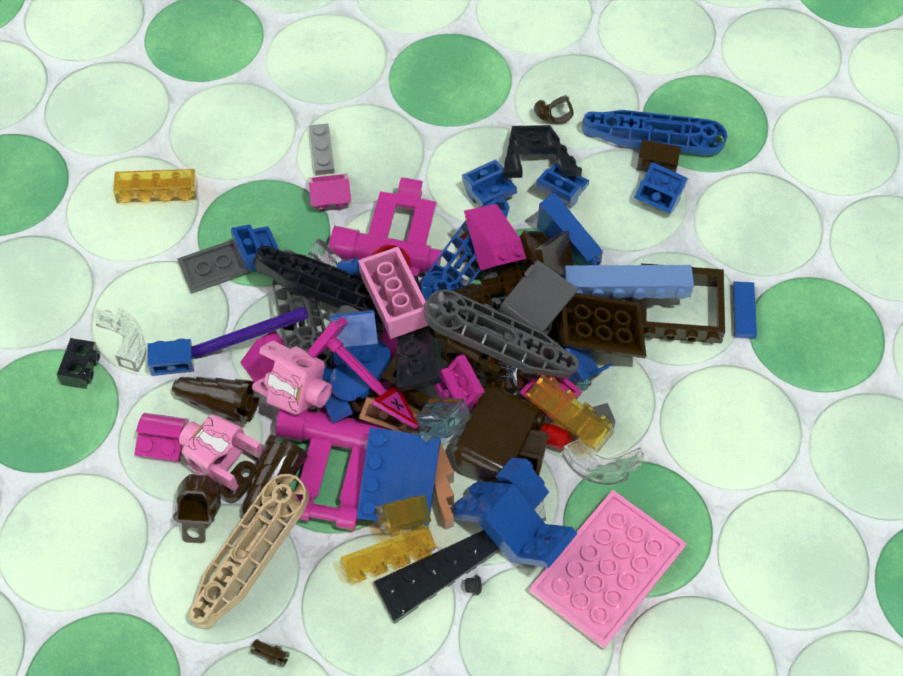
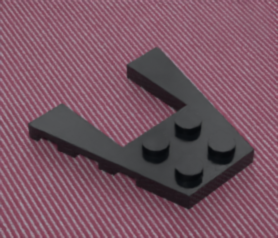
(537, 140)

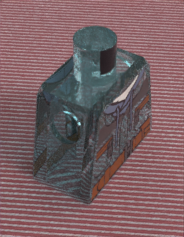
(442, 417)

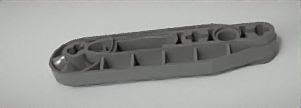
(492, 331)
(304, 335)

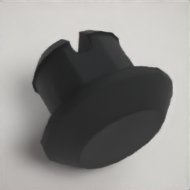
(473, 584)

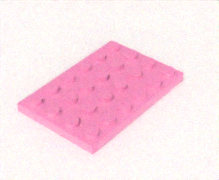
(608, 569)

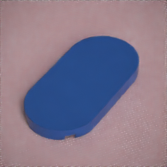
(349, 385)

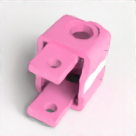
(295, 379)
(215, 447)

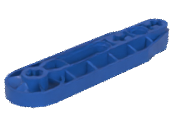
(632, 127)
(448, 276)

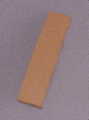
(442, 489)

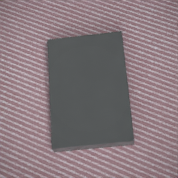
(212, 266)

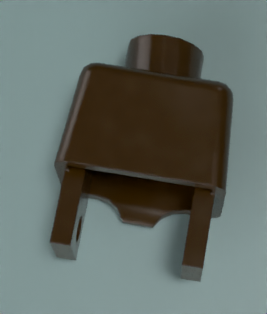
(476, 358)

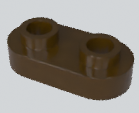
(243, 482)

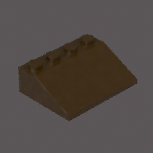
(602, 325)

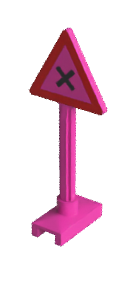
(388, 401)

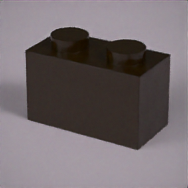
(658, 153)

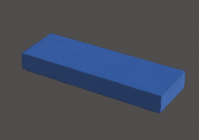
(744, 310)

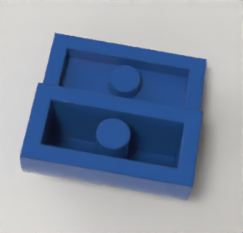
(487, 184)
(566, 188)
(661, 188)
(249, 240)

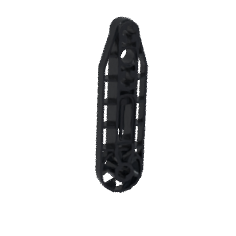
(315, 279)

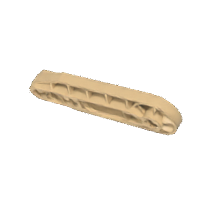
(249, 549)

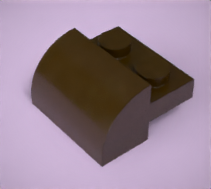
(534, 449)

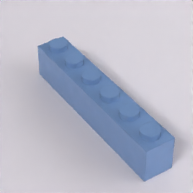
(632, 280)

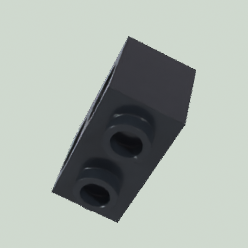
(74, 362)

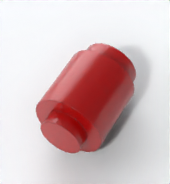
(557, 437)

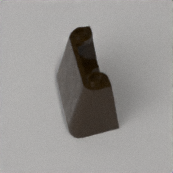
(495, 433)

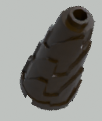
(221, 396)
(275, 460)

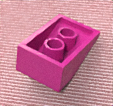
(493, 237)

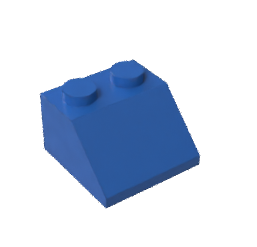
(358, 336)

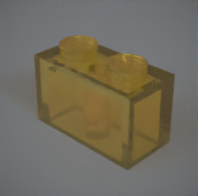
(403, 514)

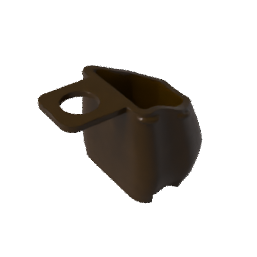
(196, 505)

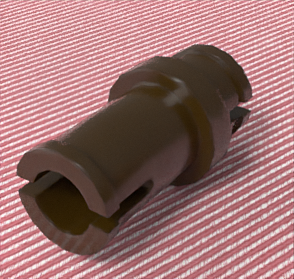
(272, 653)

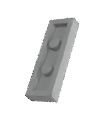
(322, 149)

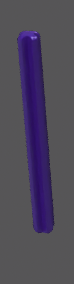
(250, 332)

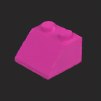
(329, 190)
(257, 364)

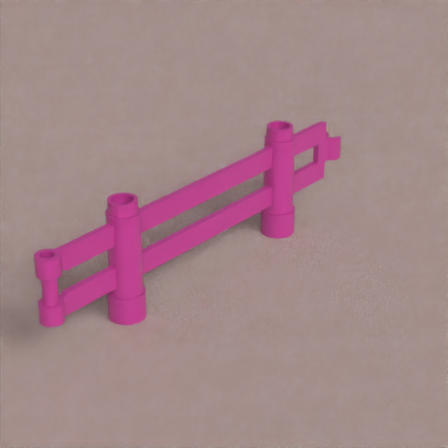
(352, 432)

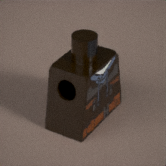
(509, 376)

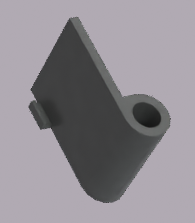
(538, 297)

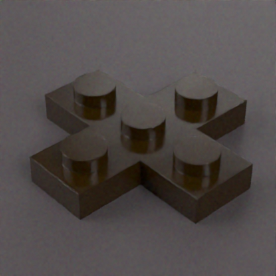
(509, 278)

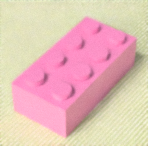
(393, 292)

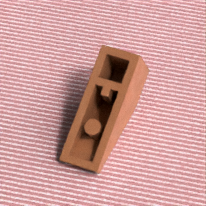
(377, 416)

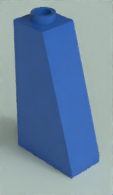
(555, 218)

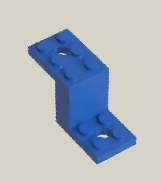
(513, 523)

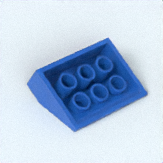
(395, 469)

